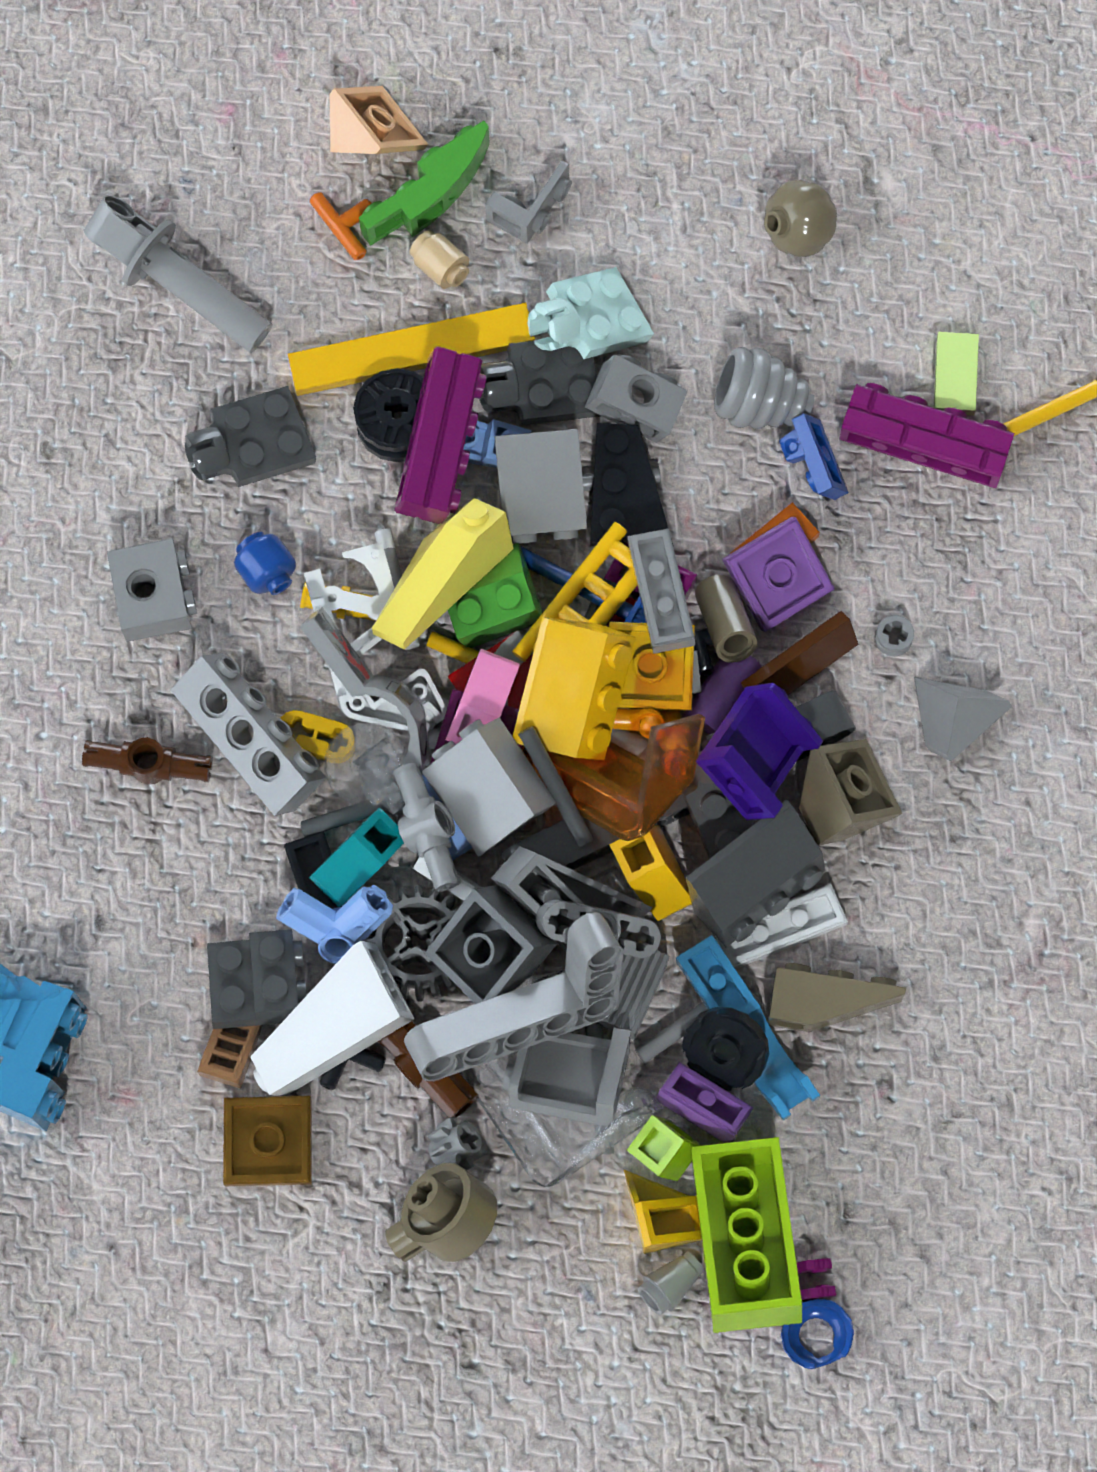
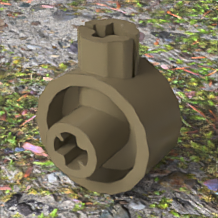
(444, 1214)

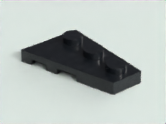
(623, 484)

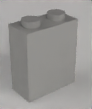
(541, 484)
(487, 785)

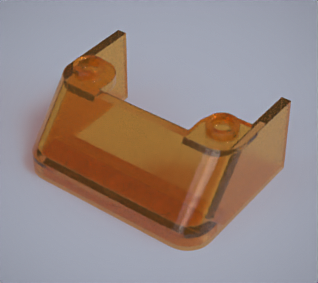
(629, 792)

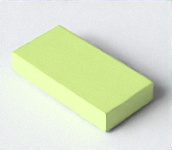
(956, 371)

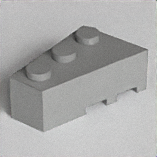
(536, 879)

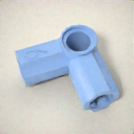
(339, 927)

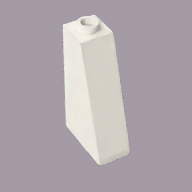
(335, 1021)

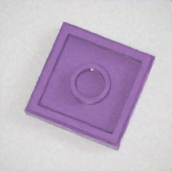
(778, 574)

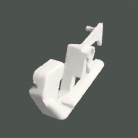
(332, 598)

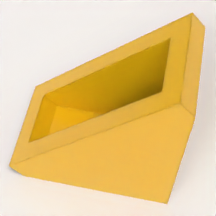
(662, 1214)

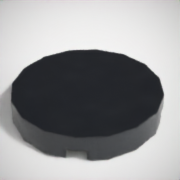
(726, 1047)

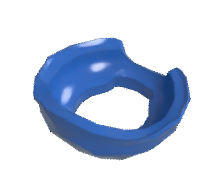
(840, 1324)

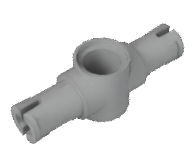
(426, 827)

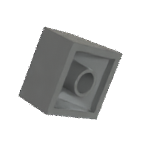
(489, 945)

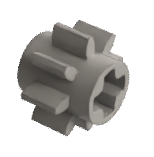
(455, 1144)

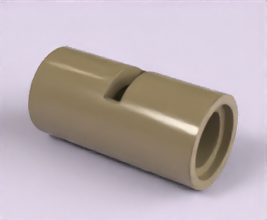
(725, 618)

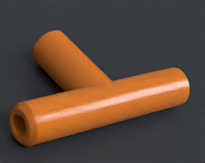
(341, 224)

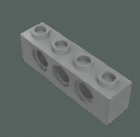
(201, 694)

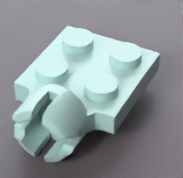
(589, 314)

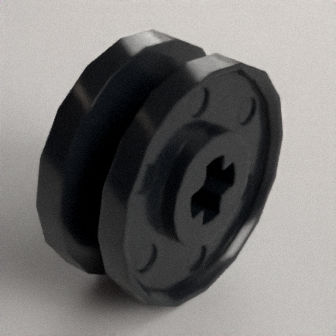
(374, 408)

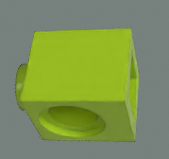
(663, 1148)

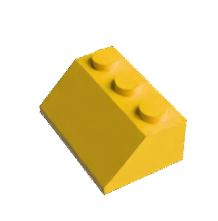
(575, 687)

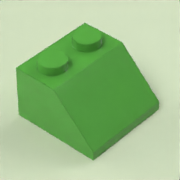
(497, 603)

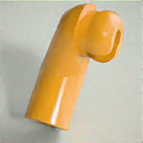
(638, 720)

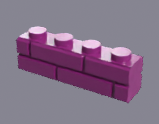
(926, 434)
(439, 436)

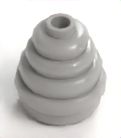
(760, 391)

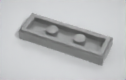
(661, 591)

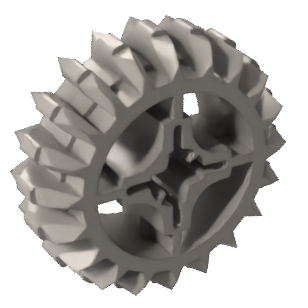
(405, 956)

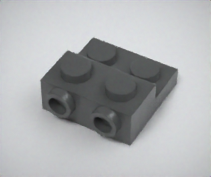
(255, 979)

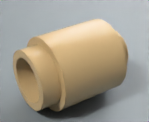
(440, 259)

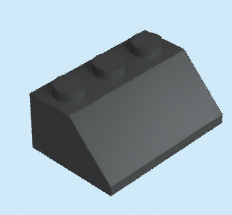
(755, 875)

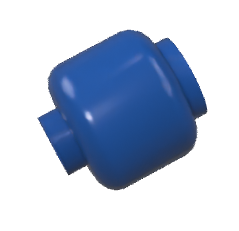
(264, 563)

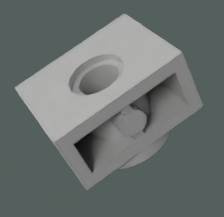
(170, 604)

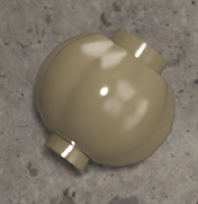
(800, 218)

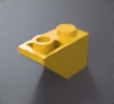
(653, 872)

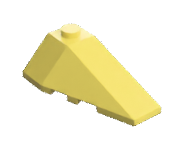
(444, 570)

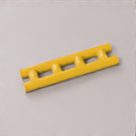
(586, 577)

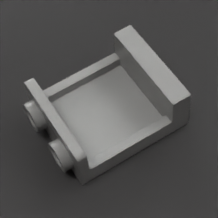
(570, 1077)

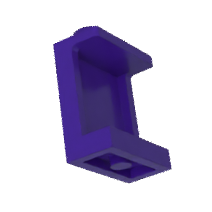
(757, 749)

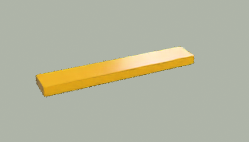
(407, 348)

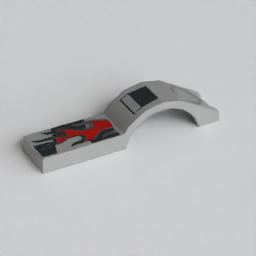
(360, 681)

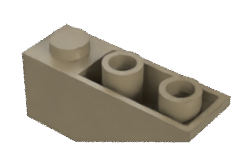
(817, 1000)

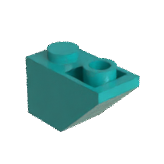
(358, 857)

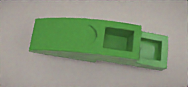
(441, 180)

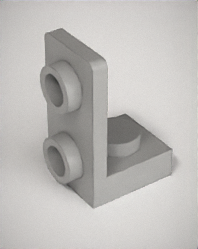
(514, 218)

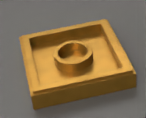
(267, 1141)

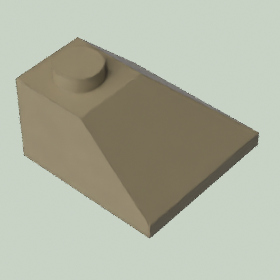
(845, 792)

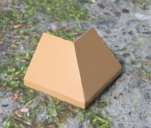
(370, 123)

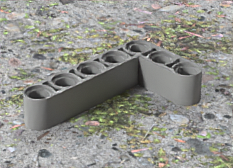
(529, 1014)

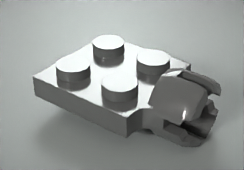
(540, 384)
(251, 439)
(713, 813)

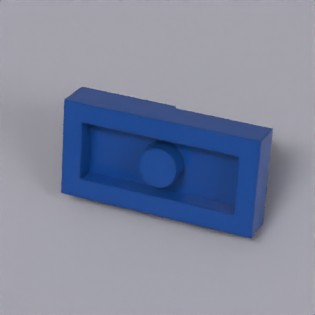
(811, 444)

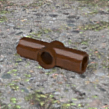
(450, 1094)

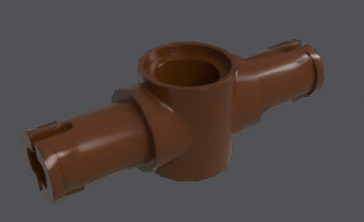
(127, 755)

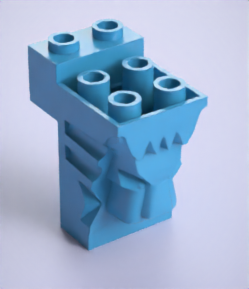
(33, 1046)

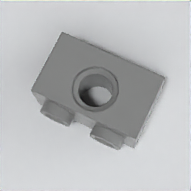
(613, 397)

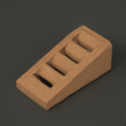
(225, 1075)

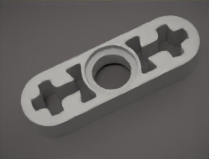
(630, 923)

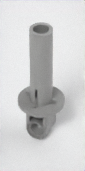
(148, 252)

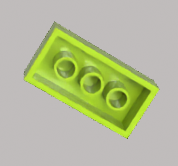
(746, 1235)

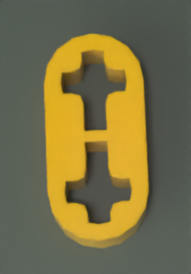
(314, 725)

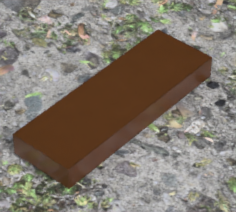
(807, 655)

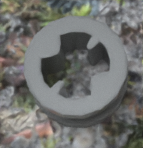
(906, 632)

